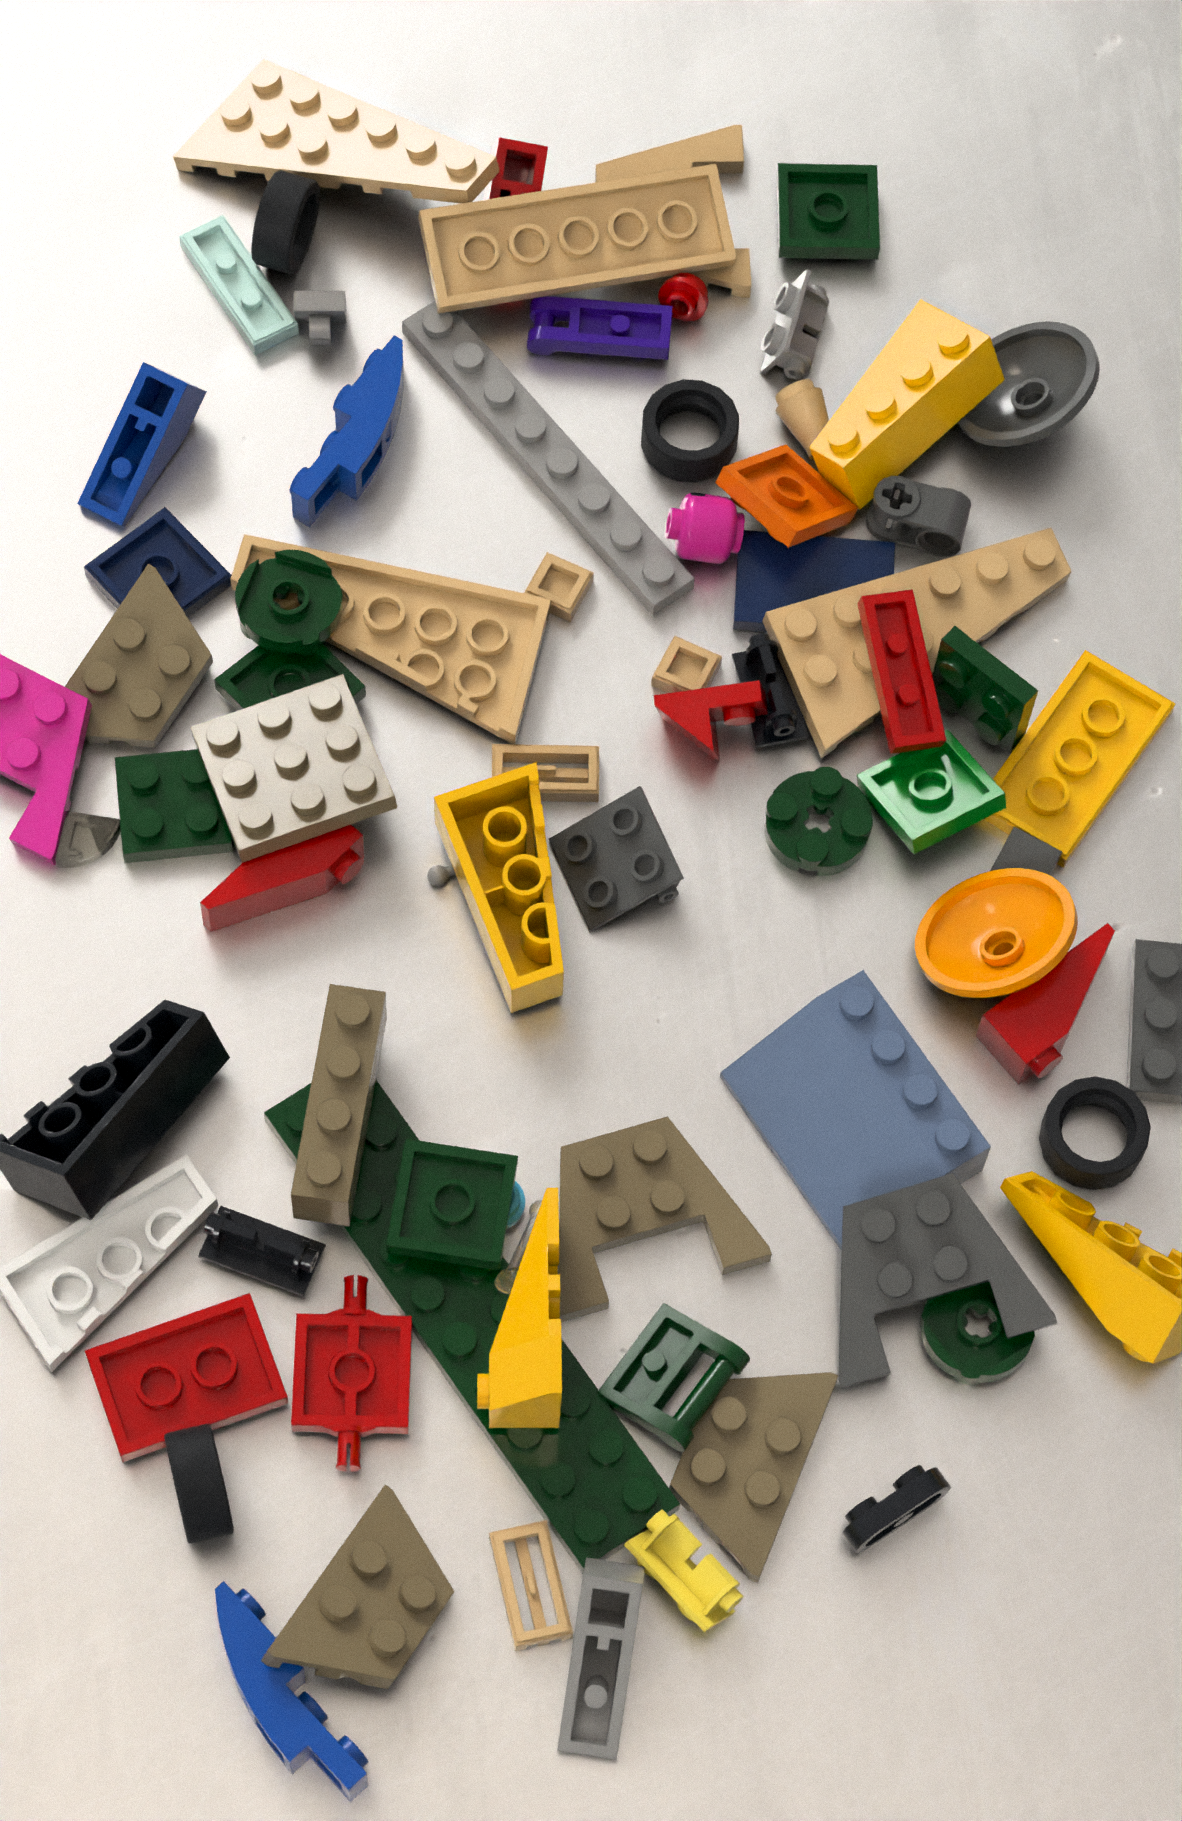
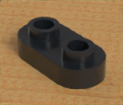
(876, 1520)

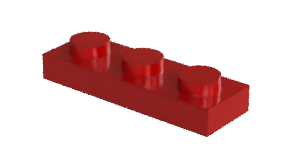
(901, 671)

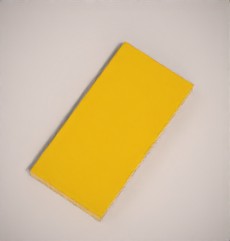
(1078, 754)

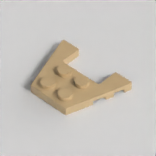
(716, 147)

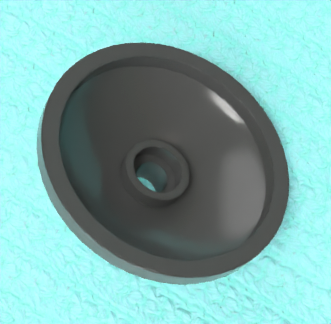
(1047, 382)

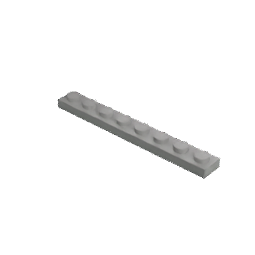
(549, 457)

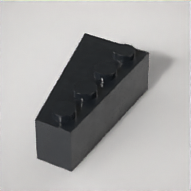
(113, 1112)

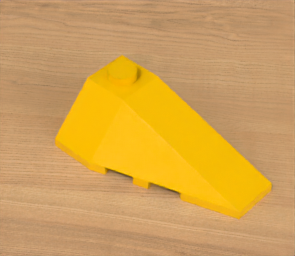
(527, 1348)

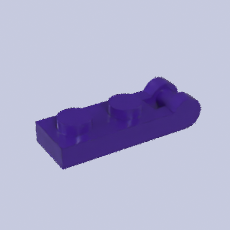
(599, 327)

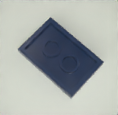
(778, 576)

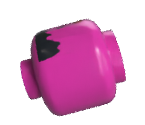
(705, 528)

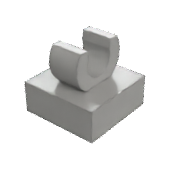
(320, 310)

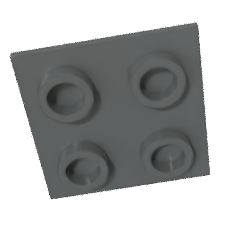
(617, 859)

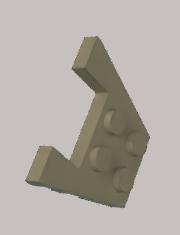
(634, 1189)

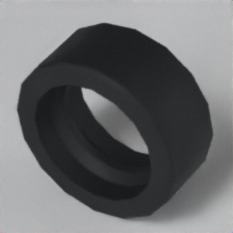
(285, 222)
(689, 397)
(1104, 1094)
(199, 1483)

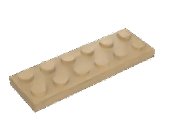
(576, 238)

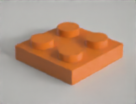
(786, 495)

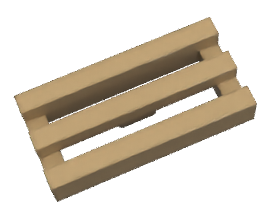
(554, 782)
(541, 1634)

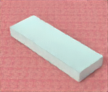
(239, 285)

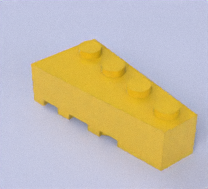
(906, 401)
(504, 871)

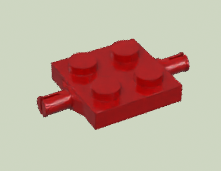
(352, 1373)

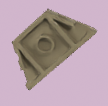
(141, 667)
(750, 1459)
(367, 1602)

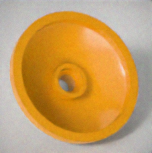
(996, 933)

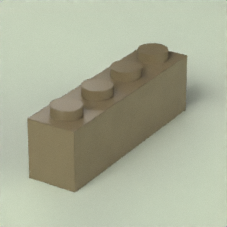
(339, 1105)

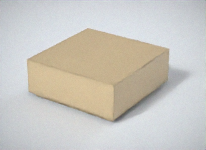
(562, 583)
(685, 667)

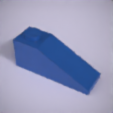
(141, 443)

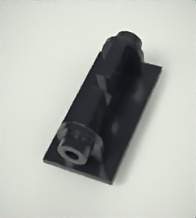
(784, 718)
(261, 1250)

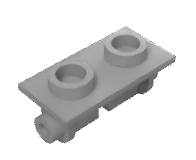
(798, 309)

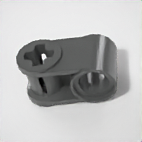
(921, 516)

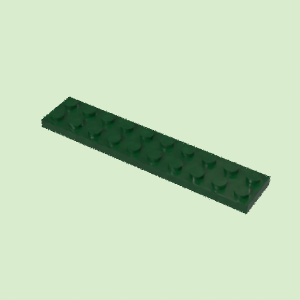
(580, 1476)

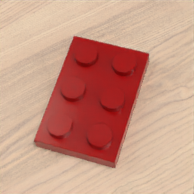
(186, 1375)

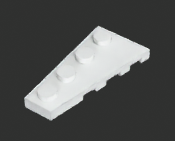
(93, 1265)

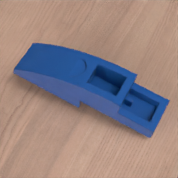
(364, 430)
(286, 1721)

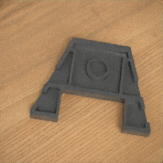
(916, 1249)

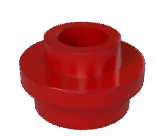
(686, 295)

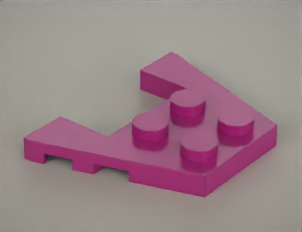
(40, 749)

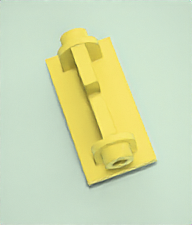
(701, 1591)

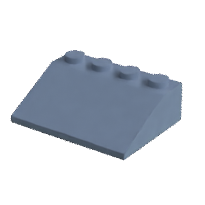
(853, 1103)

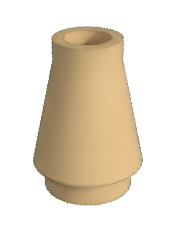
(803, 411)

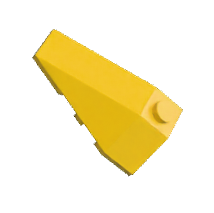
(1120, 1278)

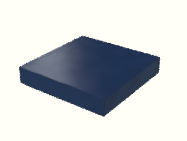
(177, 555)

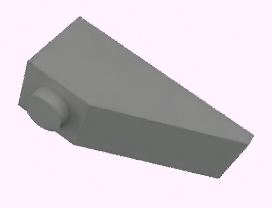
(601, 1658)

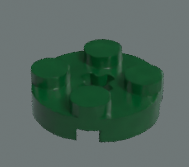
(296, 629)
(823, 794)
(968, 1355)

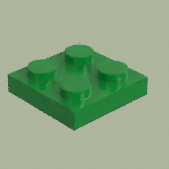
(931, 793)

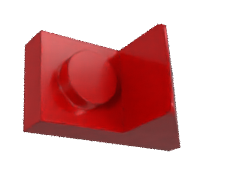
(697, 710)

